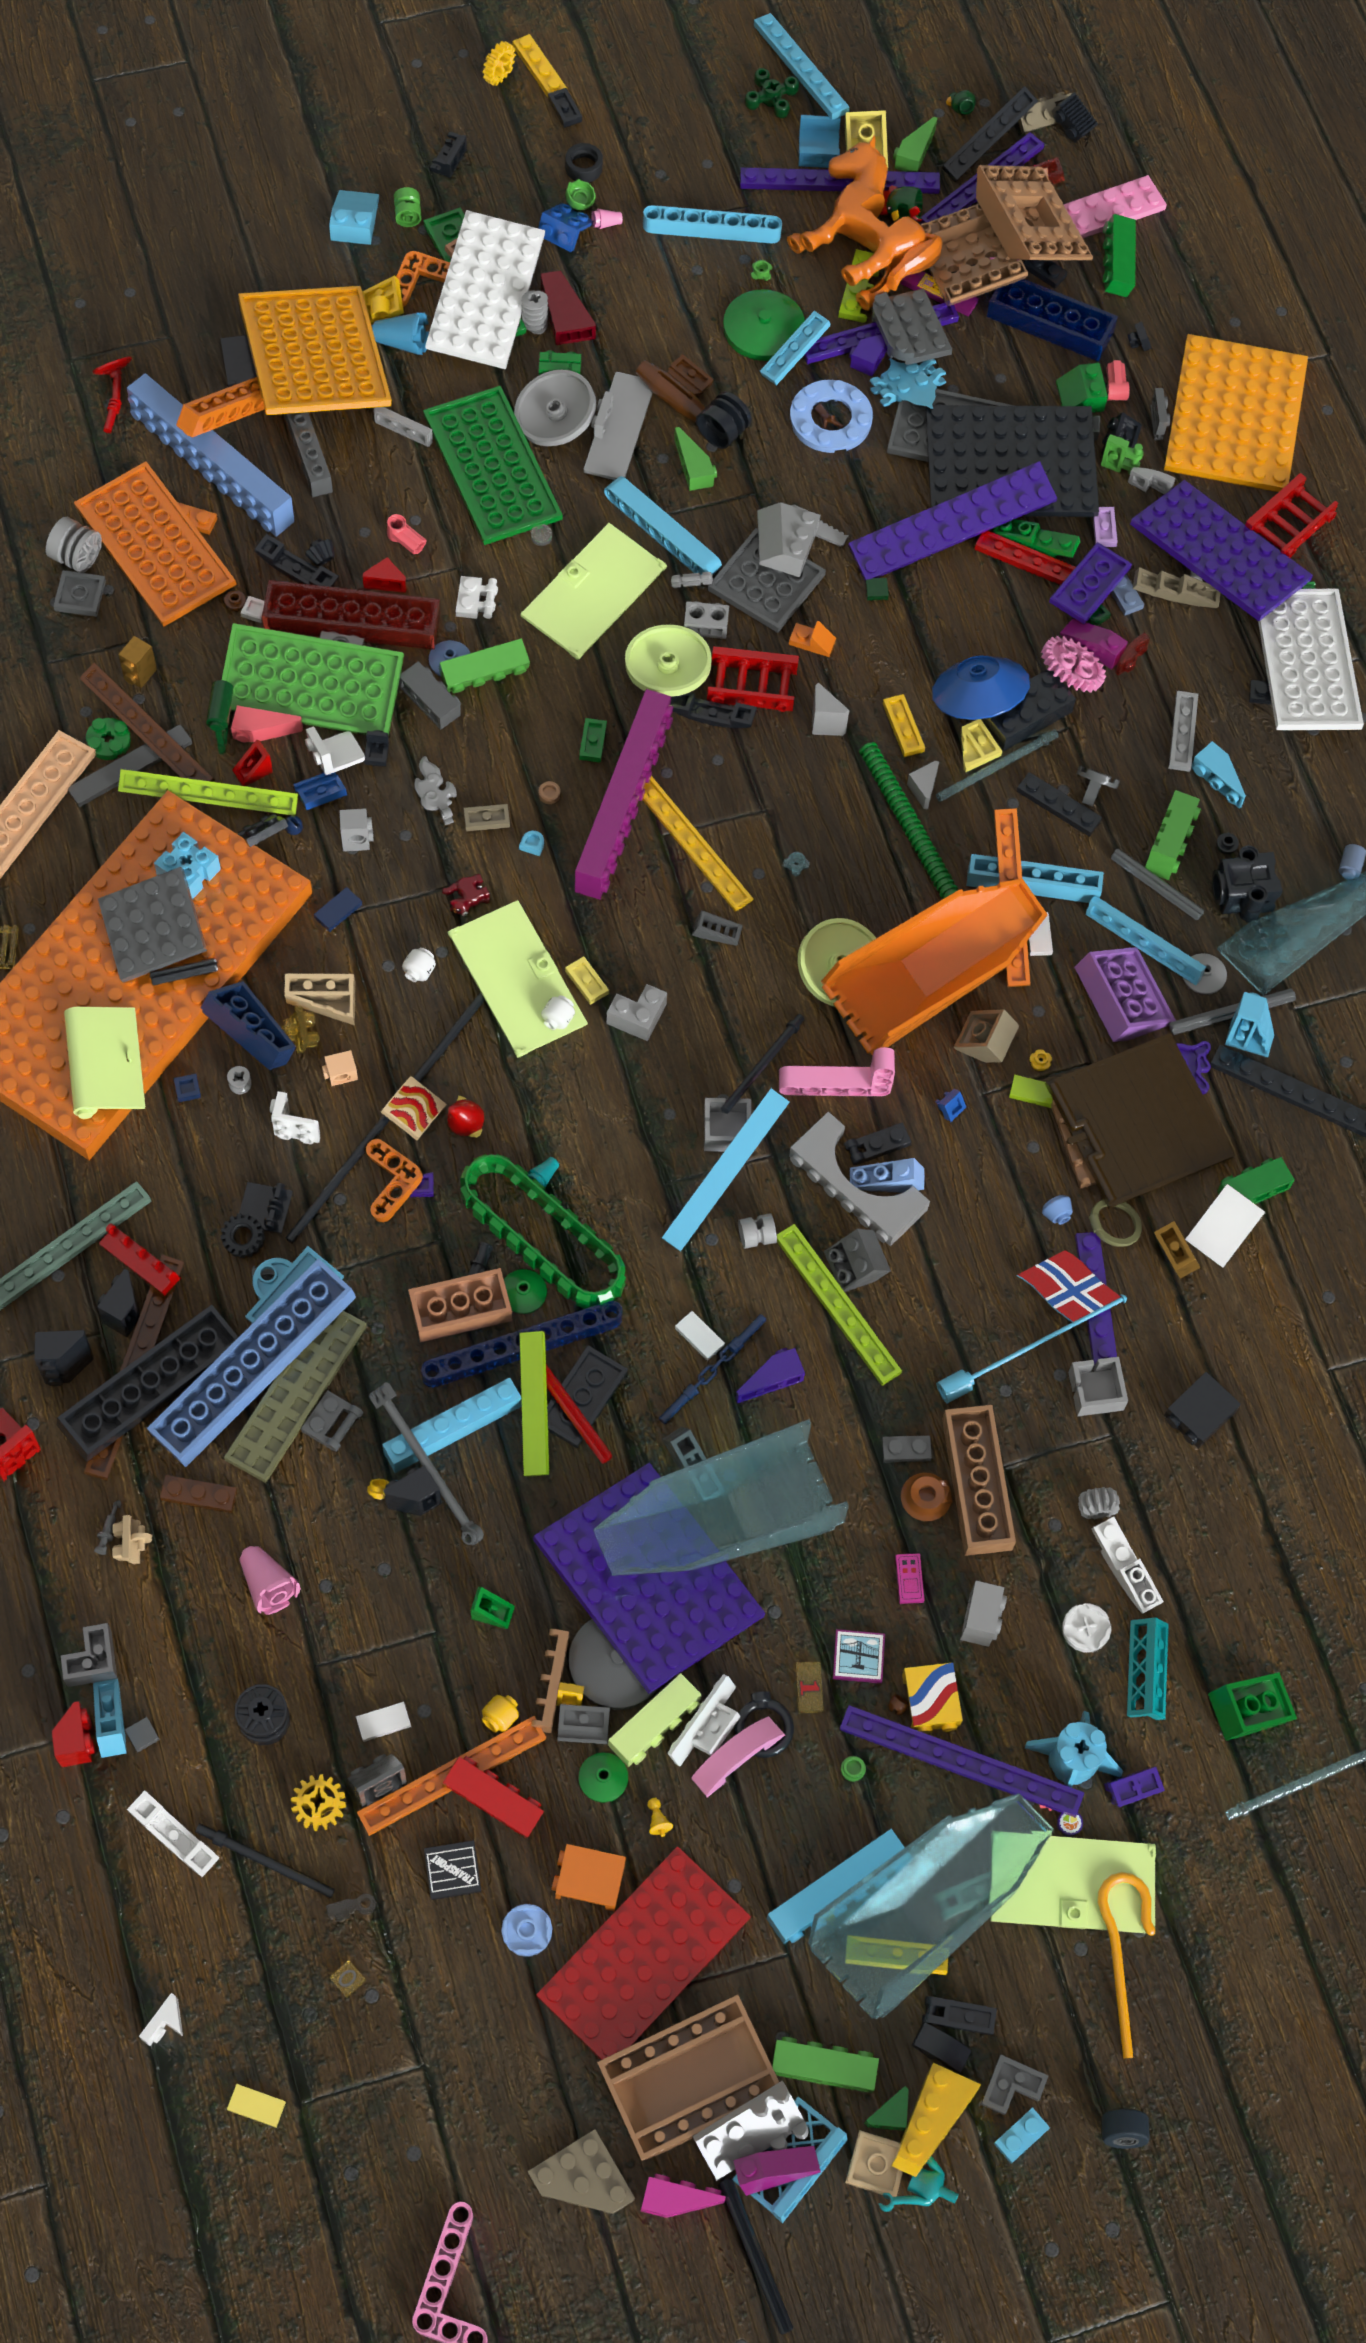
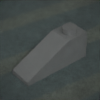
(683, 1448)

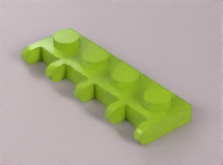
(849, 307)

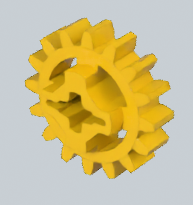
(499, 63)
(329, 1803)

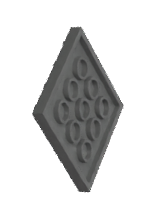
(763, 591)
(152, 924)

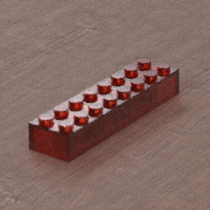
(366, 614)

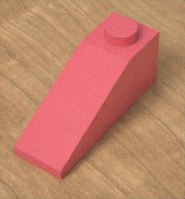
(258, 724)

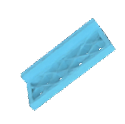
(825, 2153)

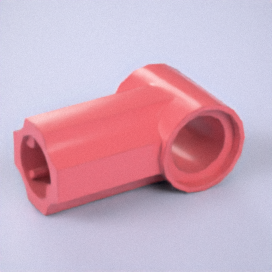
(1116, 386)
(405, 534)

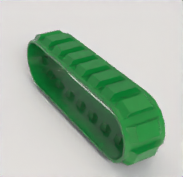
(552, 1206)

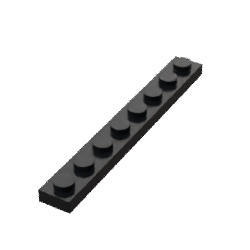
(1290, 1090)

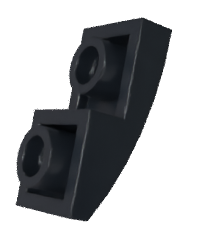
(942, 2047)

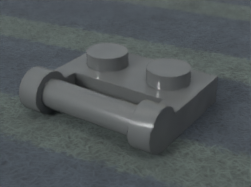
(324, 1418)

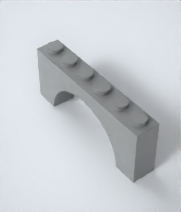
(885, 1215)

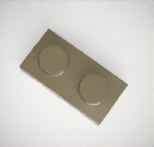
(486, 817)

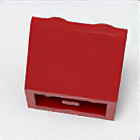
(71, 1737)

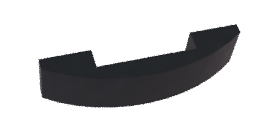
(292, 566)
(713, 713)

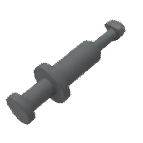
(105, 1536)

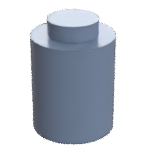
(1352, 861)

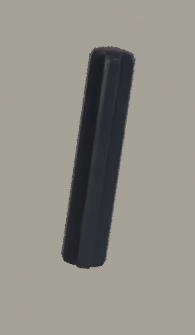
(184, 971)

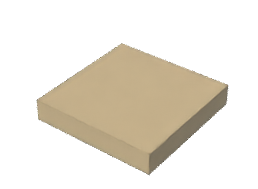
(872, 2164)

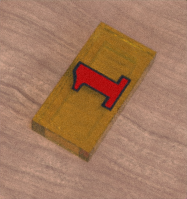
(809, 1687)

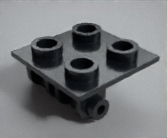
(267, 1205)

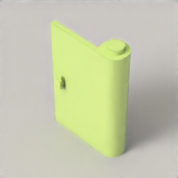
(98, 1060)

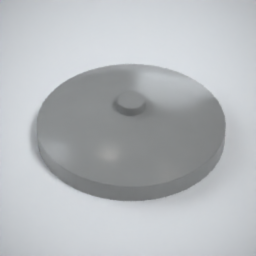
(555, 407)

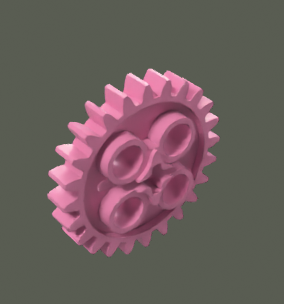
(1073, 664)

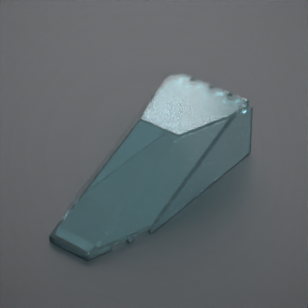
(723, 1508)
(927, 1901)

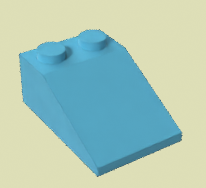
(353, 217)

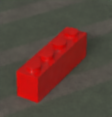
(492, 1796)

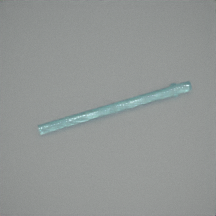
(1043, 740)
(1244, 1808)

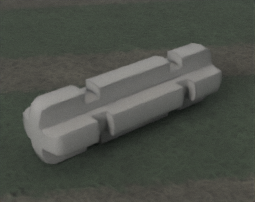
(693, 579)

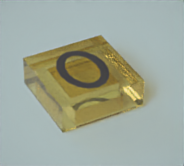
(347, 1979)

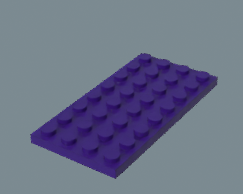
(1221, 550)

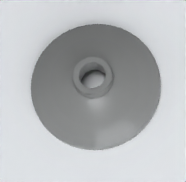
(1210, 981)

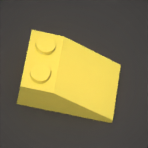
(865, 125)

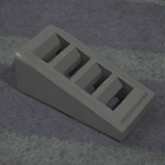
(715, 935)

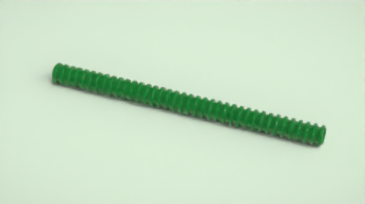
(908, 819)

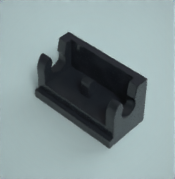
(450, 155)

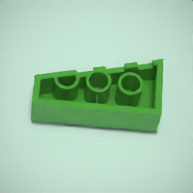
(1172, 834)

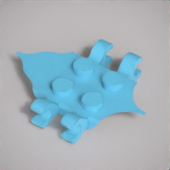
(909, 383)

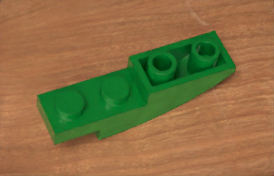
(1041, 540)

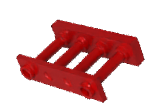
(1283, 500)
(753, 660)

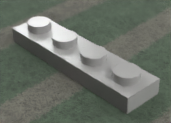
(1183, 731)

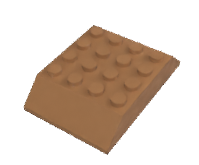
(687, 2077)

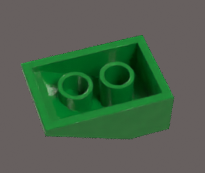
(1252, 1705)

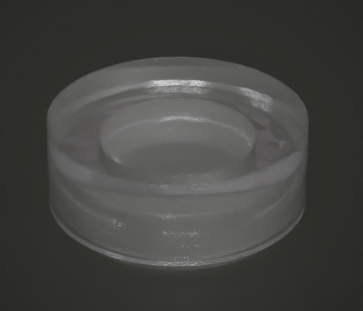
(541, 535)

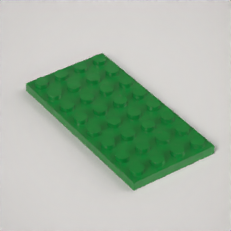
(492, 465)

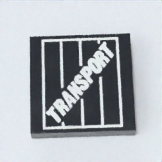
(452, 1870)

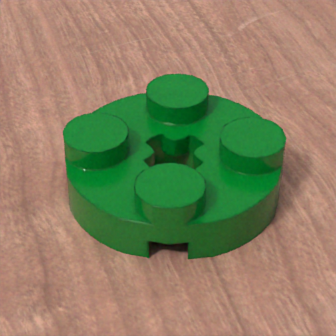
(108, 727)

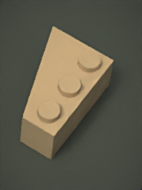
(323, 994)

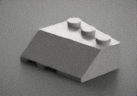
(786, 537)

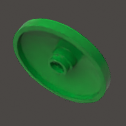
(761, 323)

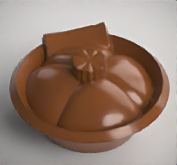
(926, 1496)

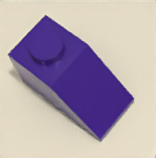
(868, 354)

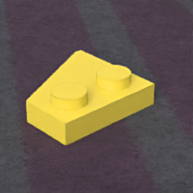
(977, 745)

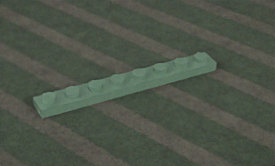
(71, 1243)

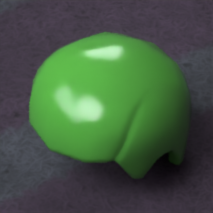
(580, 195)

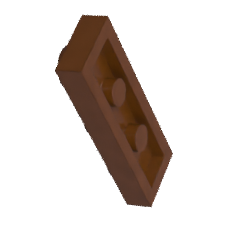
(198, 1494)

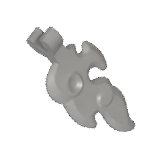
(428, 790)

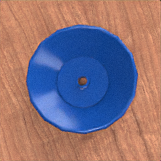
(980, 687)

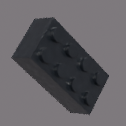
(1042, 706)

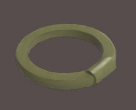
(1099, 1231)

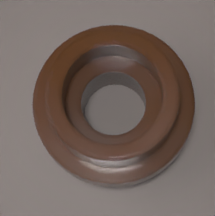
(235, 605)

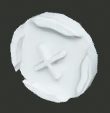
(1086, 1627)

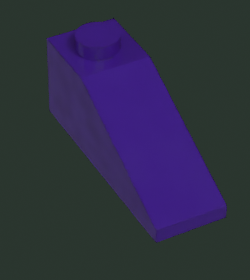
(777, 1373)

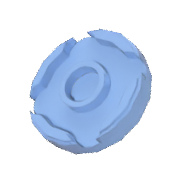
(526, 1930)

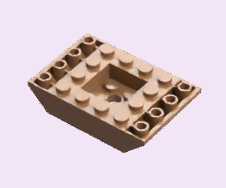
(1028, 214)

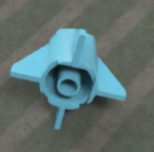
(1077, 1752)

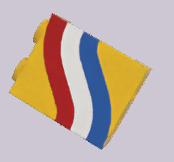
(933, 1697)

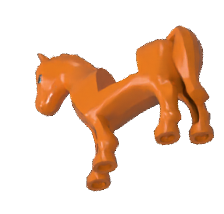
(898, 248)

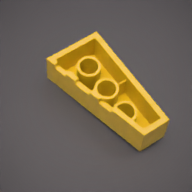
(934, 2114)

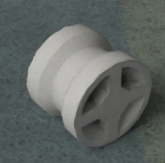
(236, 1085)

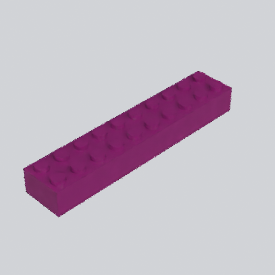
(623, 794)

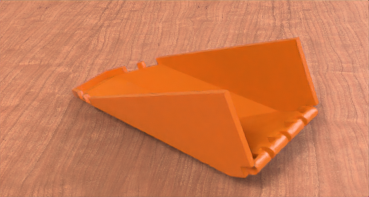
(931, 960)

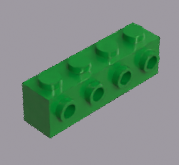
(1119, 255)

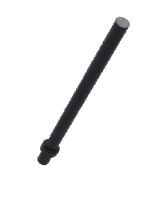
(792, 1027)

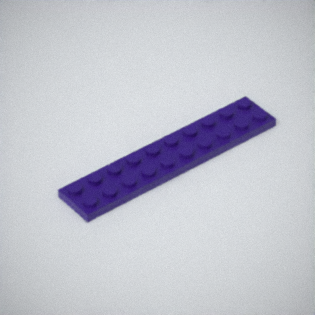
(952, 521)

